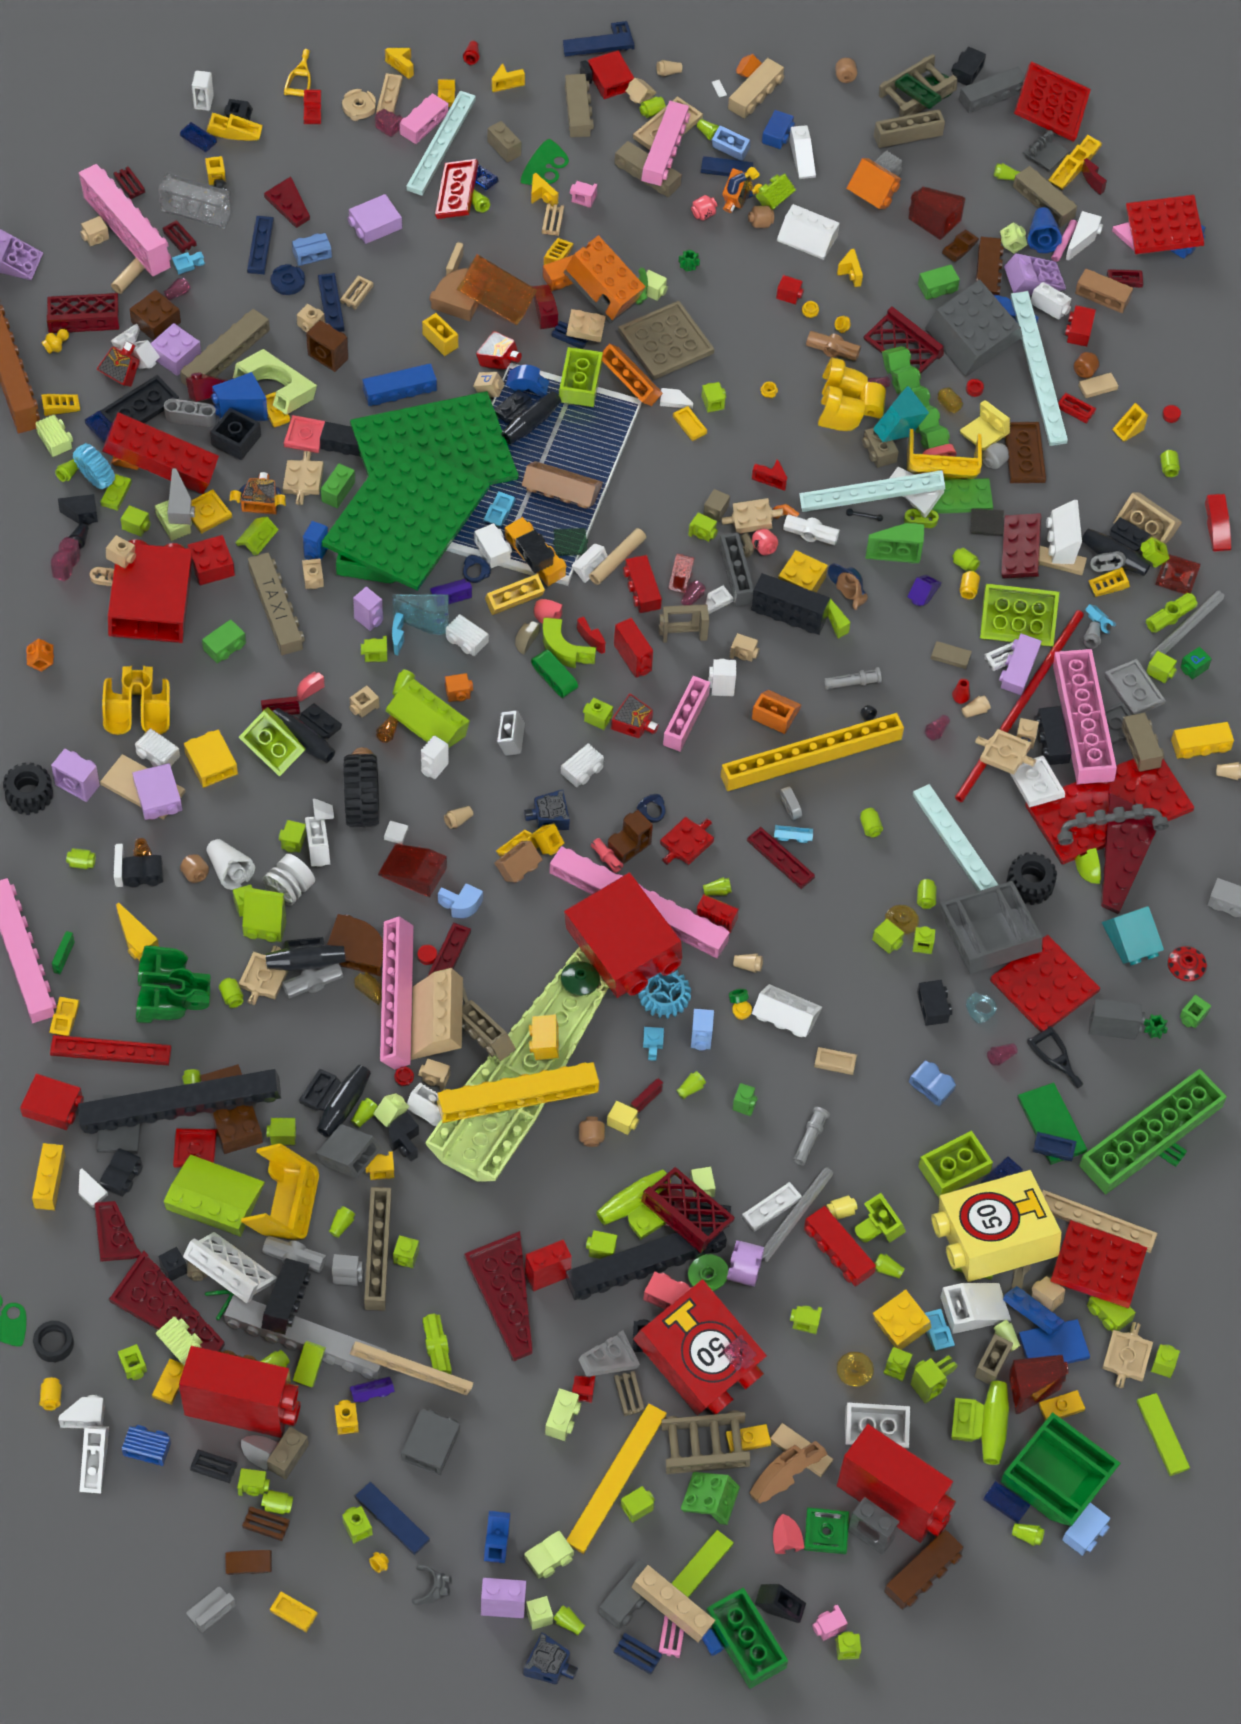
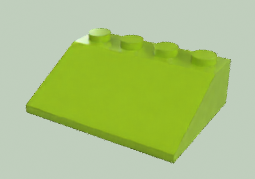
(1018, 611)
(213, 1195)

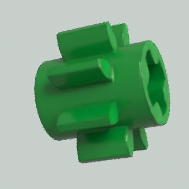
(689, 260)
(1155, 1021)

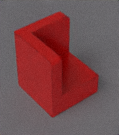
(584, 1387)

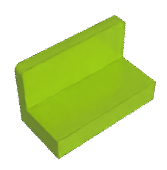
(257, 535)

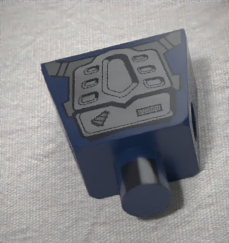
(549, 810)
(549, 1661)

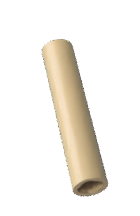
(127, 276)
(614, 559)

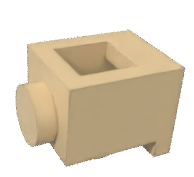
(312, 573)
(744, 648)
(363, 702)
(435, 1073)

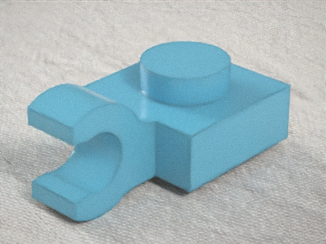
(185, 262)
(1096, 614)
(653, 1040)

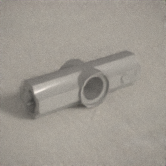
(312, 980)
(295, 1251)

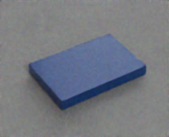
(1066, 1342)

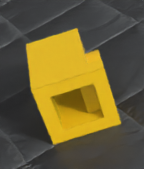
(215, 169)
(548, 839)
(381, 1167)
(349, 1423)

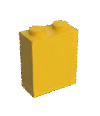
(210, 758)

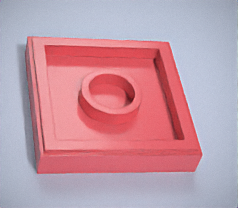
(304, 434)

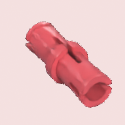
(607, 855)

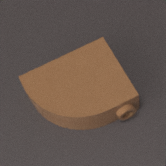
(450, 300)

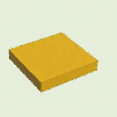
(209, 511)

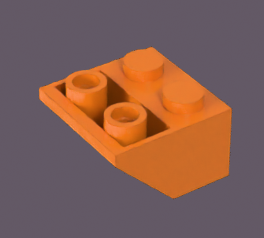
(775, 711)

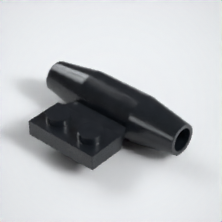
(525, 414)
(1122, 538)
(312, 729)
(304, 955)
(334, 1097)

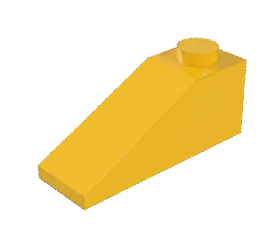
(135, 933)

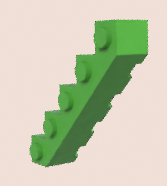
(903, 374)

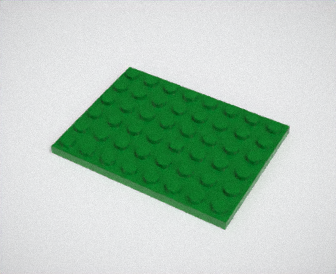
(453, 430)
(406, 515)

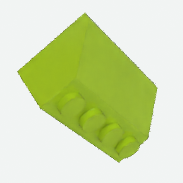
(427, 714)

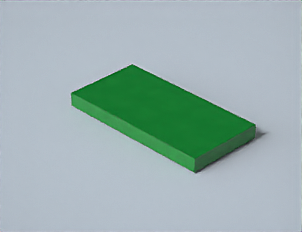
(1050, 1116)

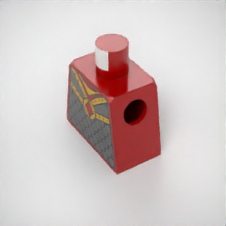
(498, 352)
(120, 364)
(634, 718)

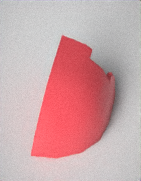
(547, 609)
(310, 685)
(787, 1535)

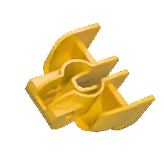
(849, 397)
(118, 707)

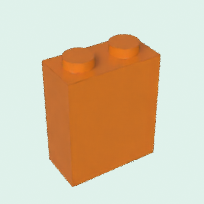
(874, 183)

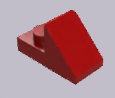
(773, 477)

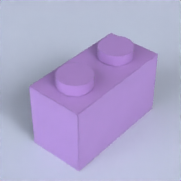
(368, 608)

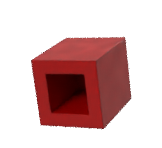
(790, 290)

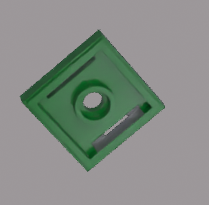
(815, 1538)

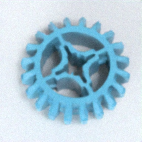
(93, 466)
(659, 1001)

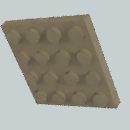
(666, 340)

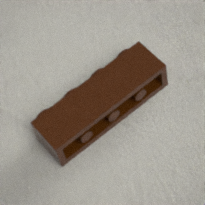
(990, 263)
(924, 1570)

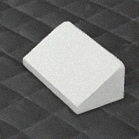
(589, 561)

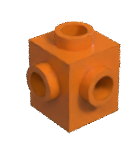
(40, 654)

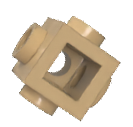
(309, 317)

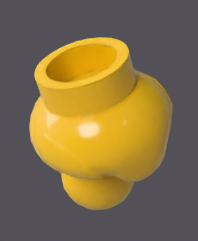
(54, 343)

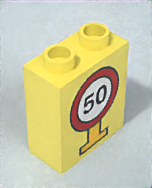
(997, 1226)

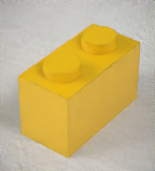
(440, 334)
(544, 1037)

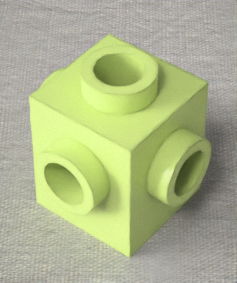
(1013, 237)

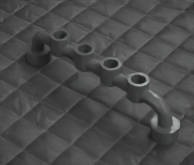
(1118, 815)

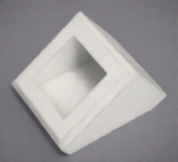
(322, 810)

